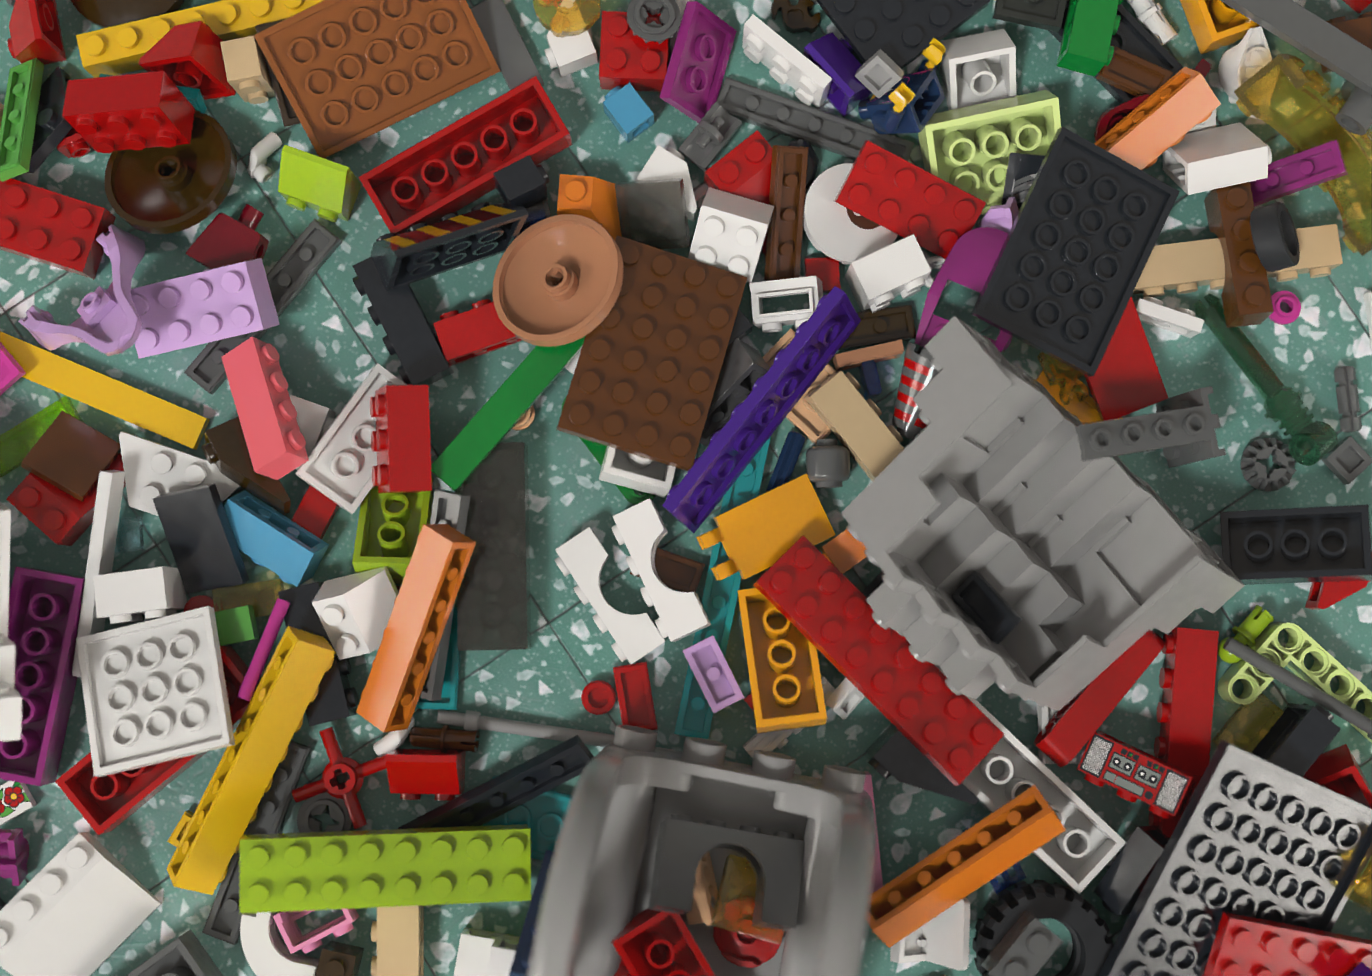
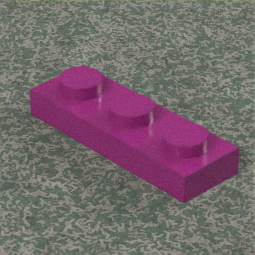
(1300, 172)

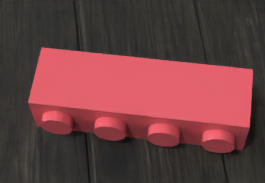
(265, 408)

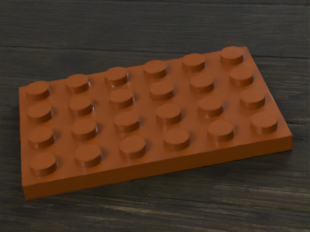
(373, 63)

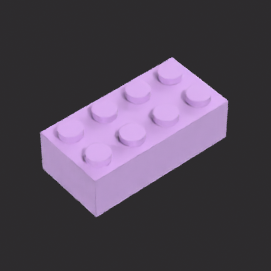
(203, 308)

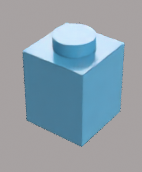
(628, 111)

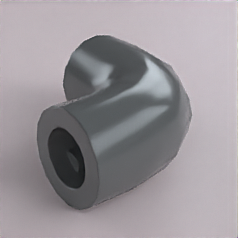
(1357, 111)

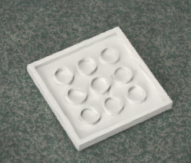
(154, 691)

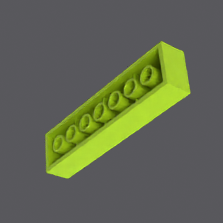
(384, 868)

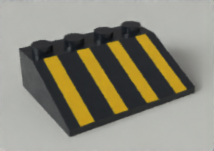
(446, 244)

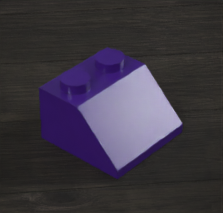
(836, 60)

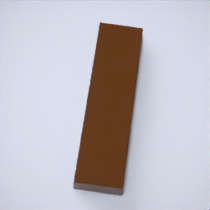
(787, 219)

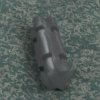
(1347, 399)

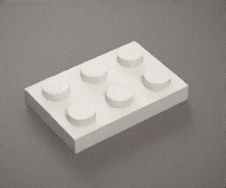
(785, 62)

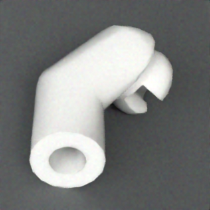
(258, 157)
(392, 740)

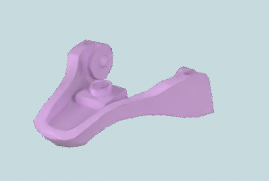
(107, 316)

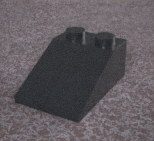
(898, 757)

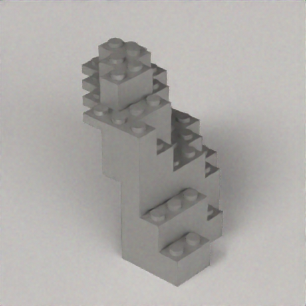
(1063, 540)

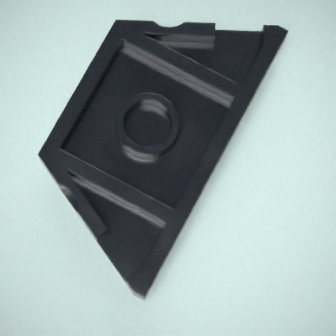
(50, 124)

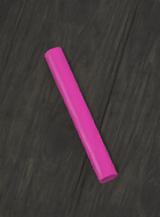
(263, 649)

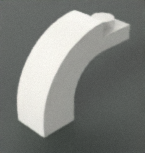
(266, 950)

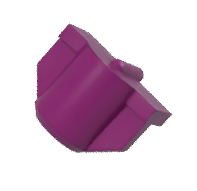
(13, 855)

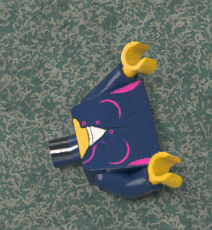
(910, 101)

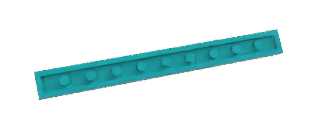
(719, 604)

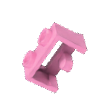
(295, 940)

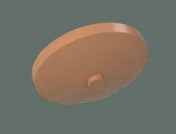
(558, 280)

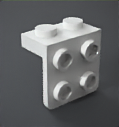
(939, 941)

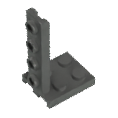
(1179, 426)

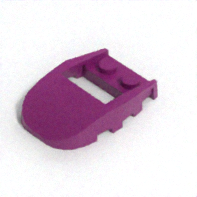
(969, 266)

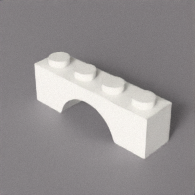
(642, 531)
(585, 559)

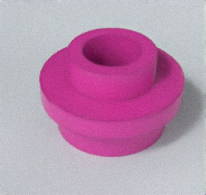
(1293, 302)

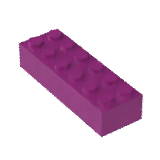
(44, 631)

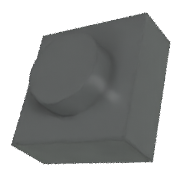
(1347, 460)

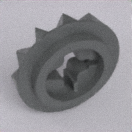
(669, 19)
(1256, 473)
(317, 806)

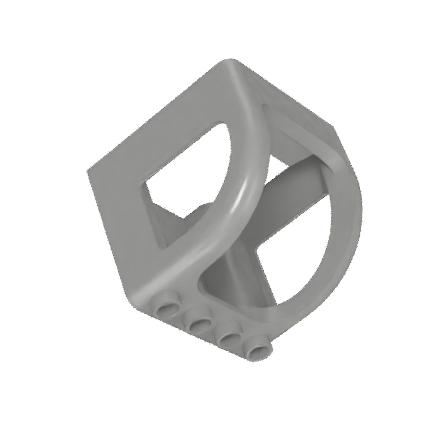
(611, 835)

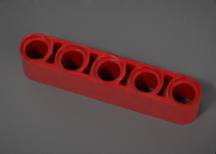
(1085, 713)

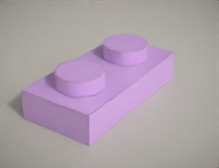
(713, 674)

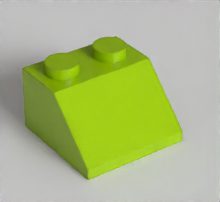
(317, 184)

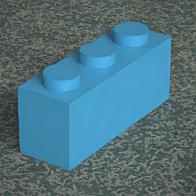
(274, 539)

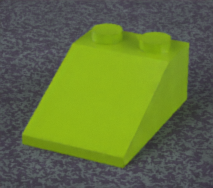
(390, 530)

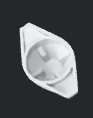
(1243, 61)

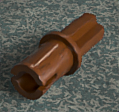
(444, 738)

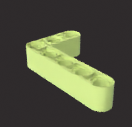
(1292, 656)

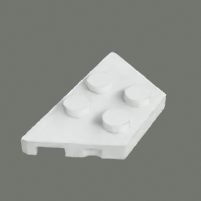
(160, 470)

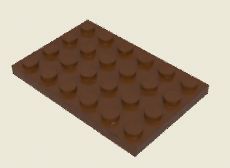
(654, 357)

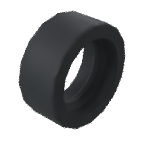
(1274, 237)

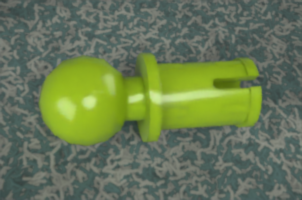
(1246, 632)

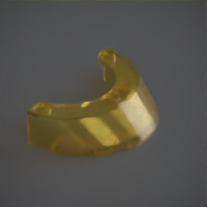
(1304, 114)

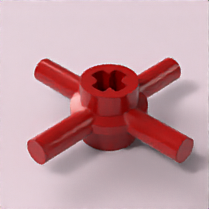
(329, 778)

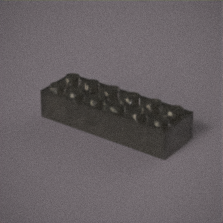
(496, 584)

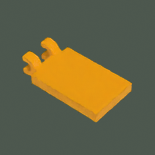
(767, 527)

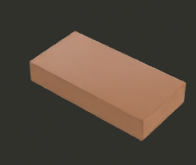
(877, 353)

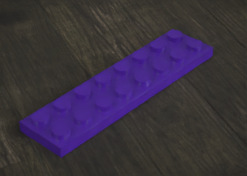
(762, 410)

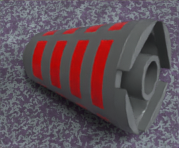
(915, 375)

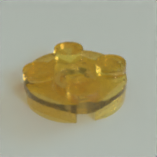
(569, 21)

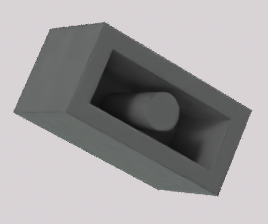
(1022, 949)

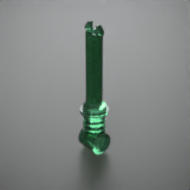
(1309, 439)

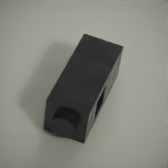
(1131, 870)

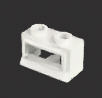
(774, 321)

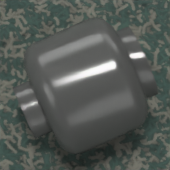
(828, 464)

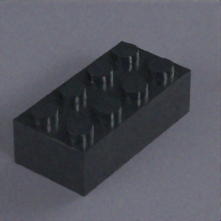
(1298, 544)

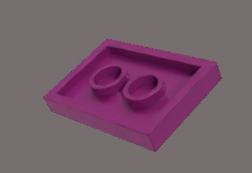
(698, 61)

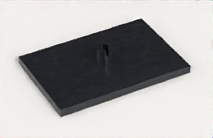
(1075, 252)

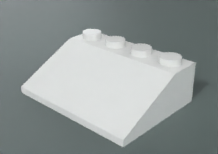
(72, 913)

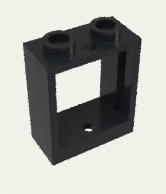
(1298, 737)

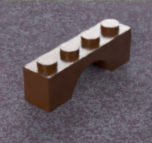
(1246, 285)

